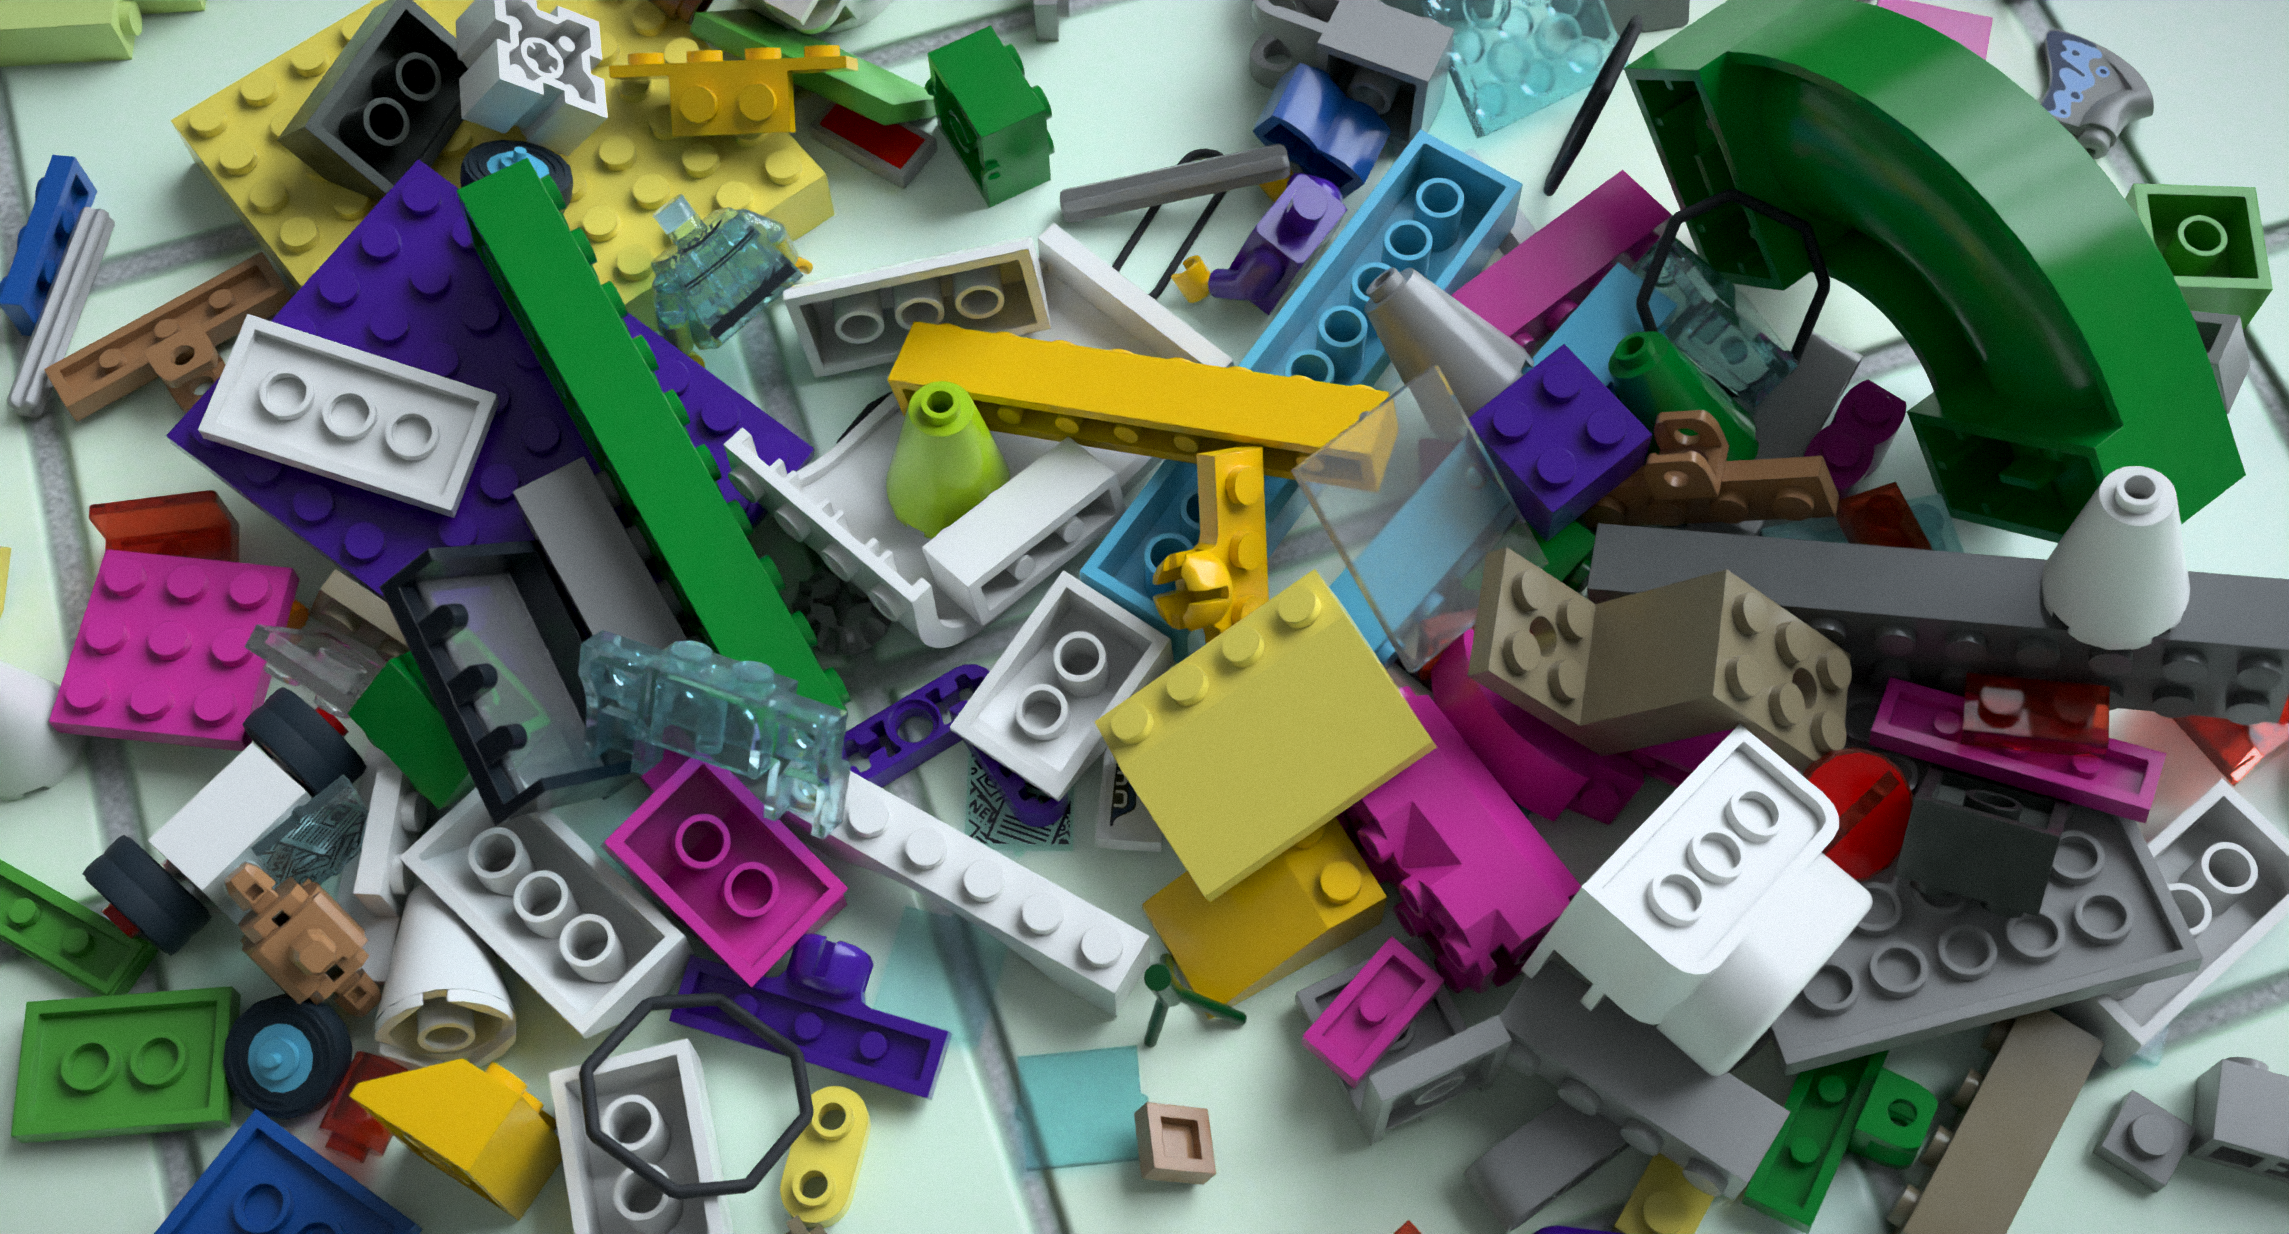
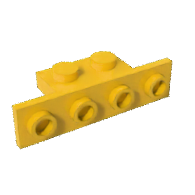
(733, 95)

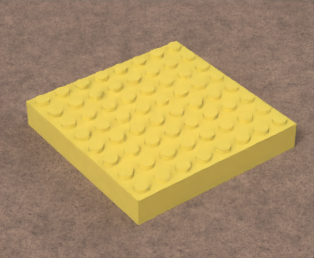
(617, 172)

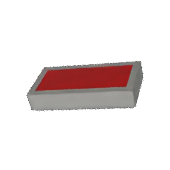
(890, 151)

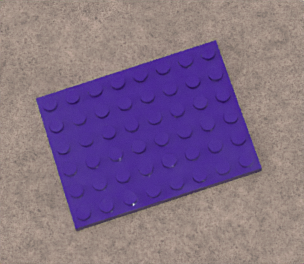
(423, 298)

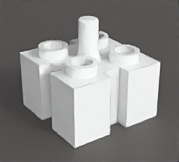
(531, 72)

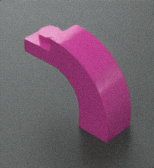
(1526, 755)

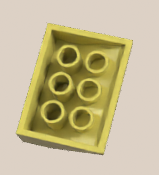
(1264, 735)

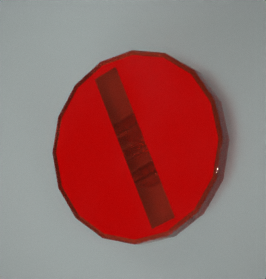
(1870, 805)

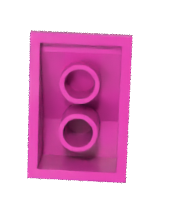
(724, 868)

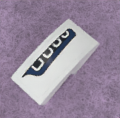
(1121, 815)

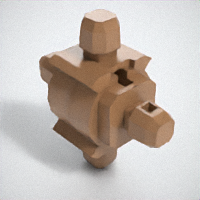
(307, 945)

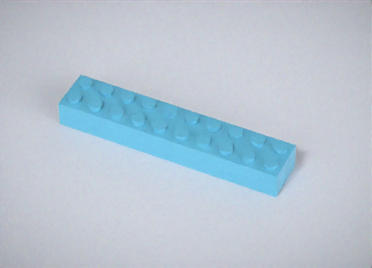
(1426, 214)

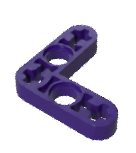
(909, 755)

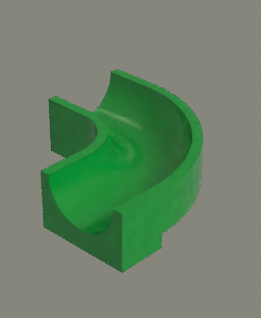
(1967, 227)

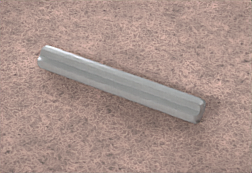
(1175, 183)
(60, 311)

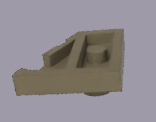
(358, 615)

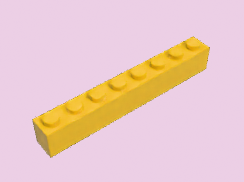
(1129, 398)

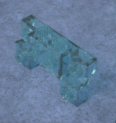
(719, 714)

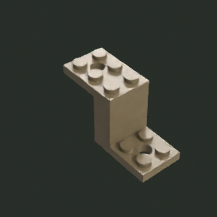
(1659, 662)

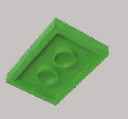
(124, 1065)

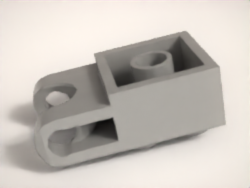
(1367, 49)

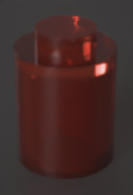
(349, 1127)

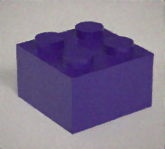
(1560, 441)

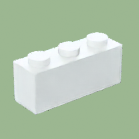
(1025, 530)

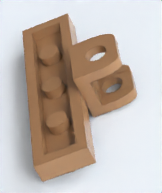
(170, 341)
(1698, 485)

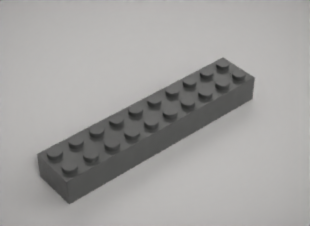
(1961, 613)

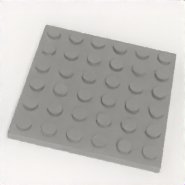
(1949, 965)

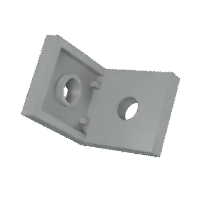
(1425, 1068)

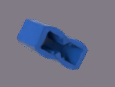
(1322, 128)

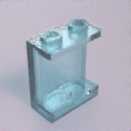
(1719, 325)

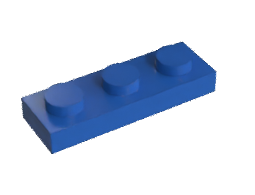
(43, 240)

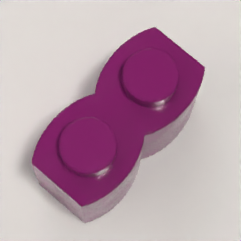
(1858, 435)

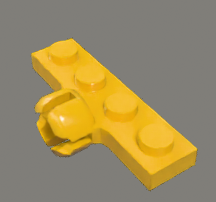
(1228, 566)

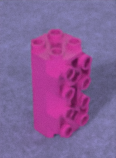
(1462, 859)

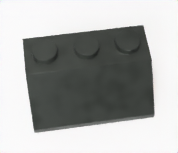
(381, 102)

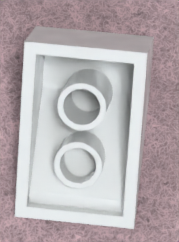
(1058, 678)

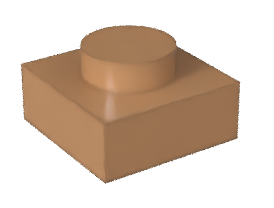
(1174, 1143)

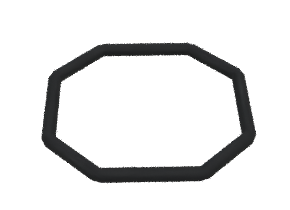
(1593, 105)
(1760, 207)
(643, 1169)

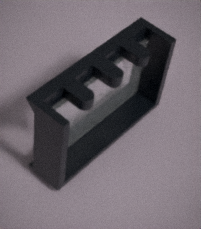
(505, 673)

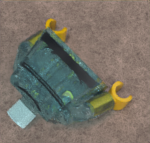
(718, 273)

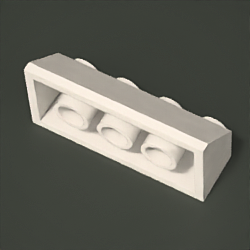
(868, 313)
(551, 911)

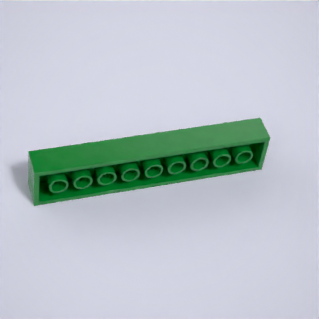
(637, 428)

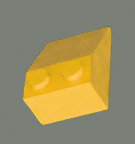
(1271, 920)

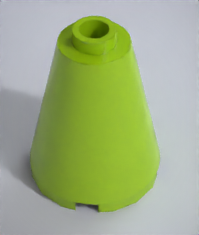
(942, 460)

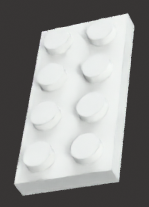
(349, 415)

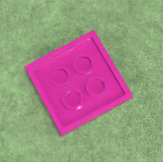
(168, 651)

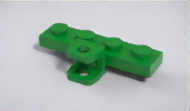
(1828, 1111)

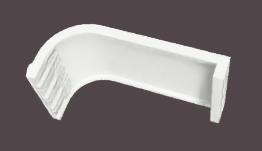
(842, 497)

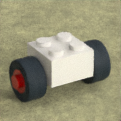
(223, 823)

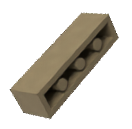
(2001, 1130)

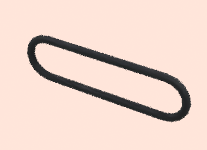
(1157, 291)

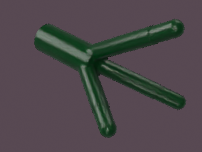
(1170, 993)

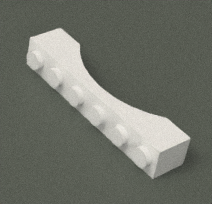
(1034, 917)

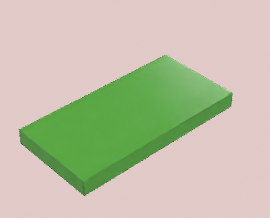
(868, 91)

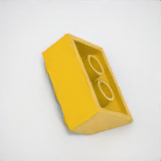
(470, 1127)

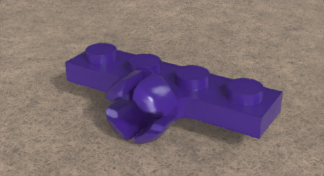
(823, 1012)

